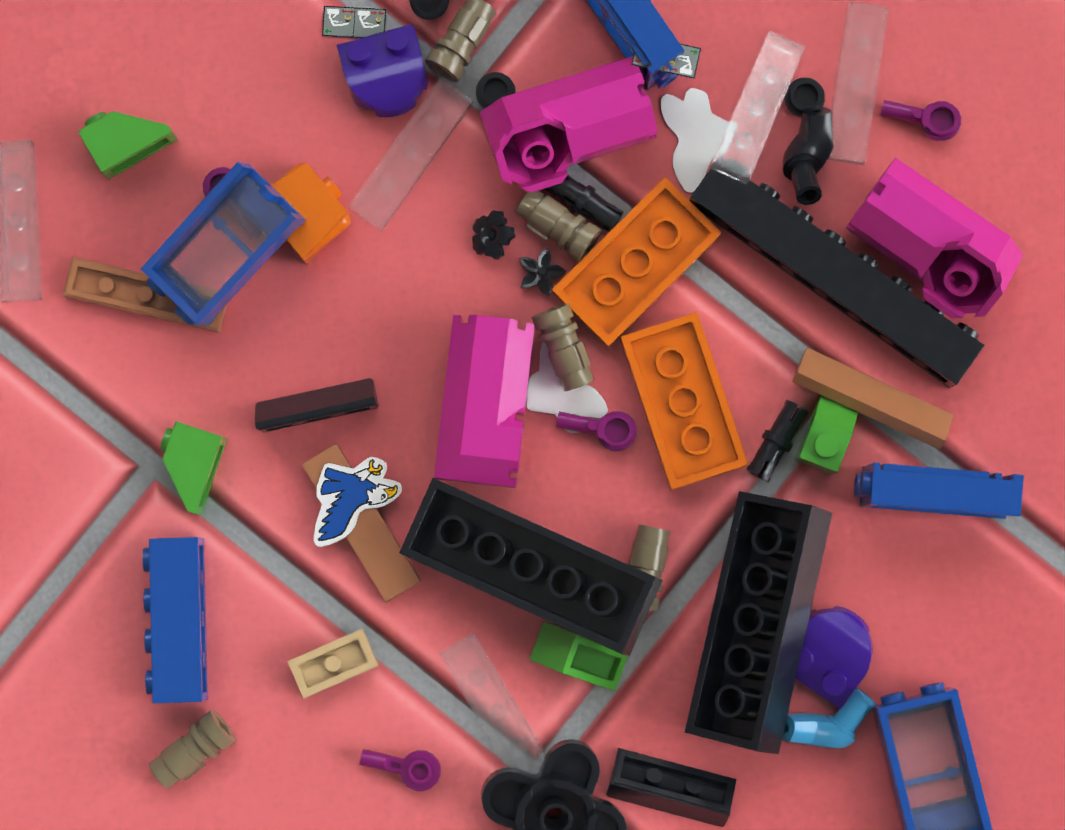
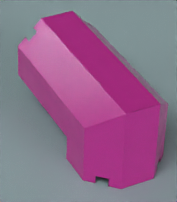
(568, 122)
(937, 241)
(481, 401)

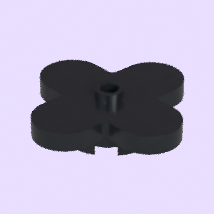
(563, 782)

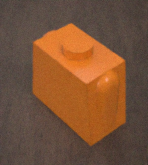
(317, 204)

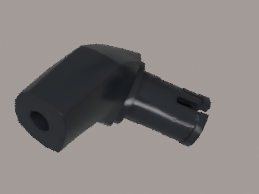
(809, 153)

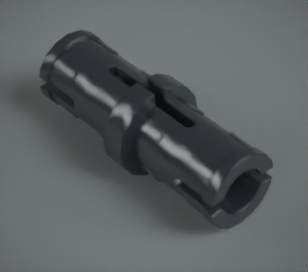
(587, 202)
(777, 440)

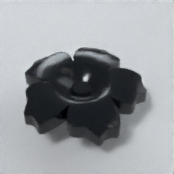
(492, 234)

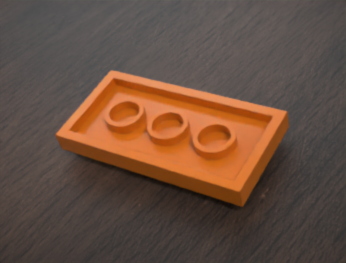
(636, 262)
(684, 401)

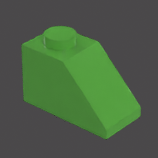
(123, 140)
(827, 436)
(192, 462)
(577, 656)

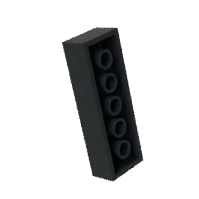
(531, 567)
(758, 622)

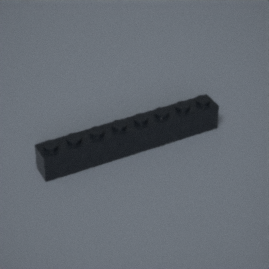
(839, 275)

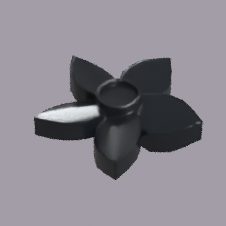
(540, 272)

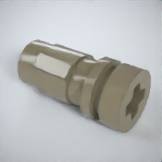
(461, 39)
(555, 221)
(564, 347)
(650, 553)
(190, 751)

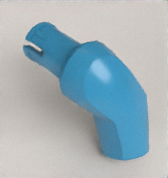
(831, 730)

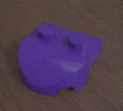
(385, 71)
(835, 653)

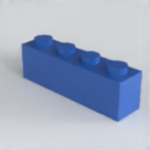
(177, 620)

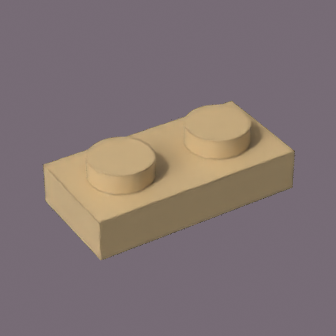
(333, 663)

